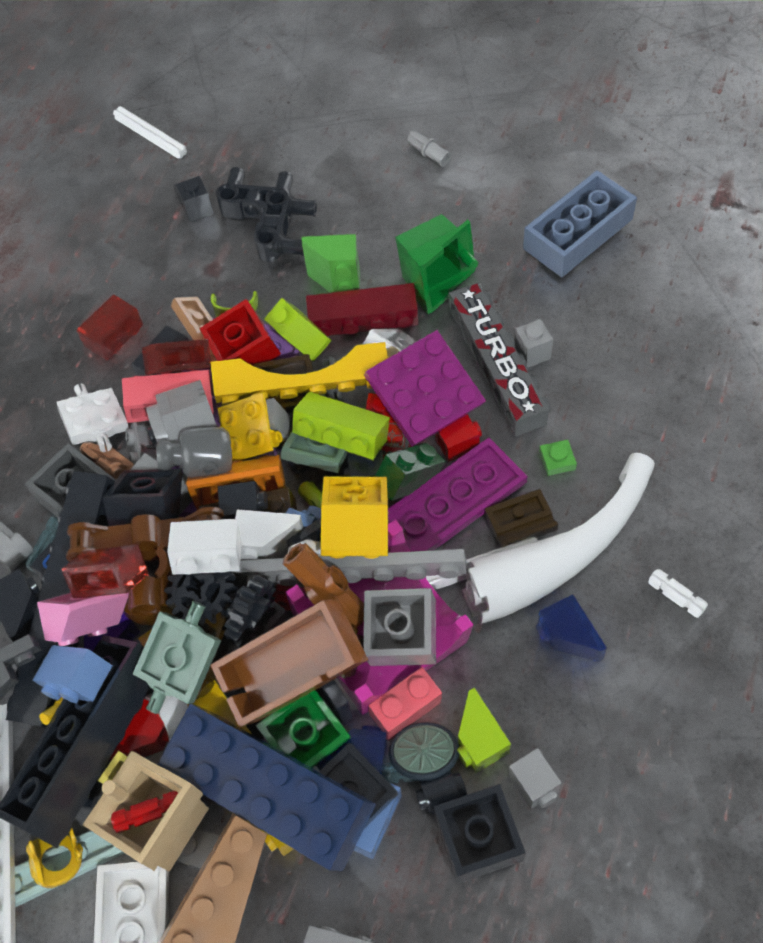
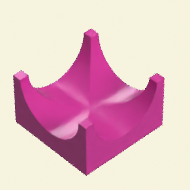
(374, 681)

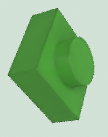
(557, 457)

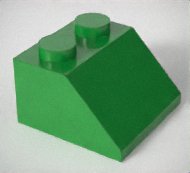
(305, 730)

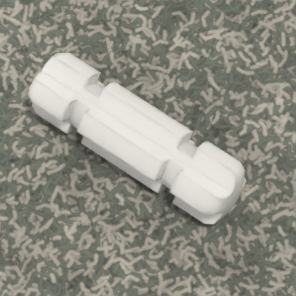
(678, 593)

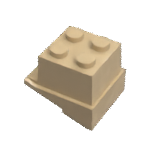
(158, 841)

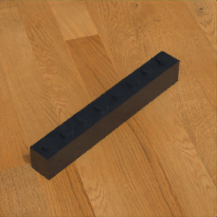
(82, 504)

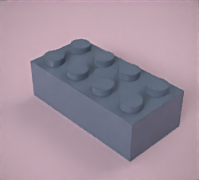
(579, 223)

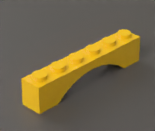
(238, 379)

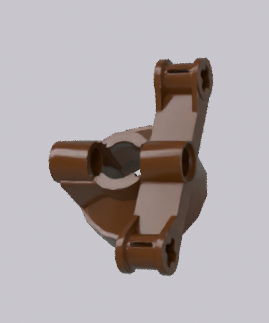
(152, 538)

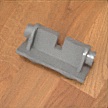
(139, 440)

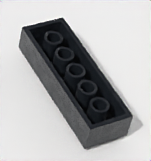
(76, 749)

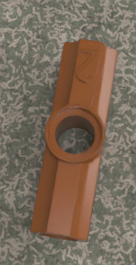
(323, 581)

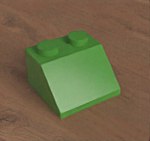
(333, 261)

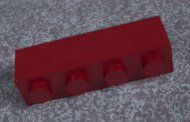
(364, 309)

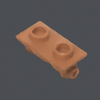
(110, 461)

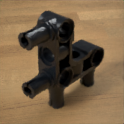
(269, 204)

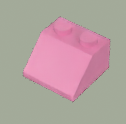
(68, 618)

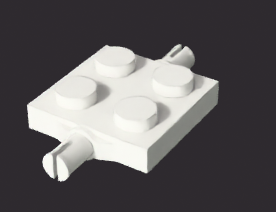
(92, 416)

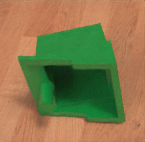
(436, 259)

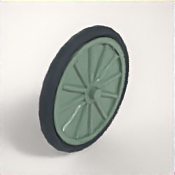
(423, 751)

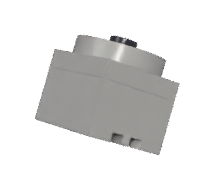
(179, 411)

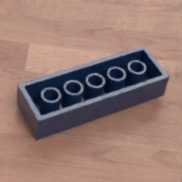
(267, 787)

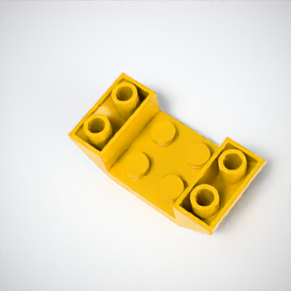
(354, 517)

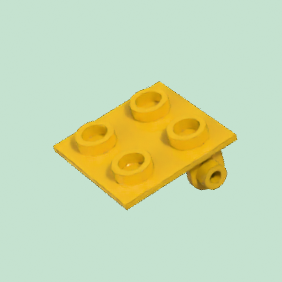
(249, 427)

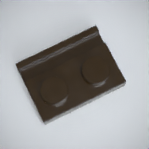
(521, 518)

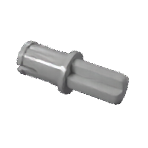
(429, 148)

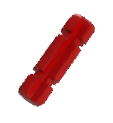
(142, 812)

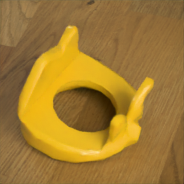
(48, 878)

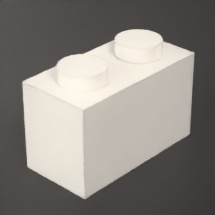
(204, 546)

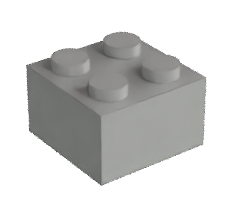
(400, 627)

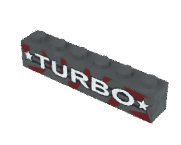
(498, 359)

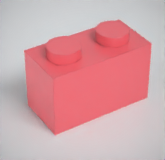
(405, 703)

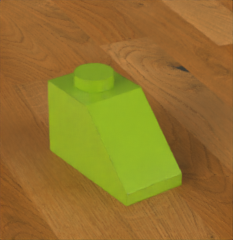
(297, 329)
(480, 735)

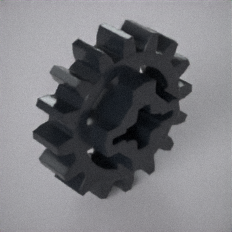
(214, 594)
(250, 611)

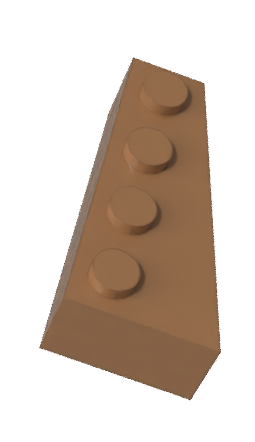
(221, 888)

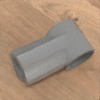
(13, 548)

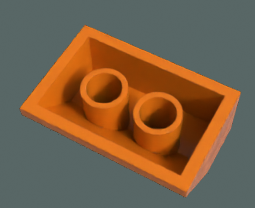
(265, 471)

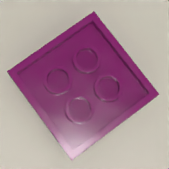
(424, 388)

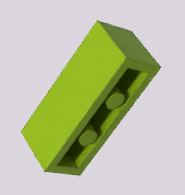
(340, 425)

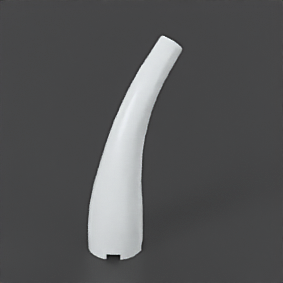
(526, 573)

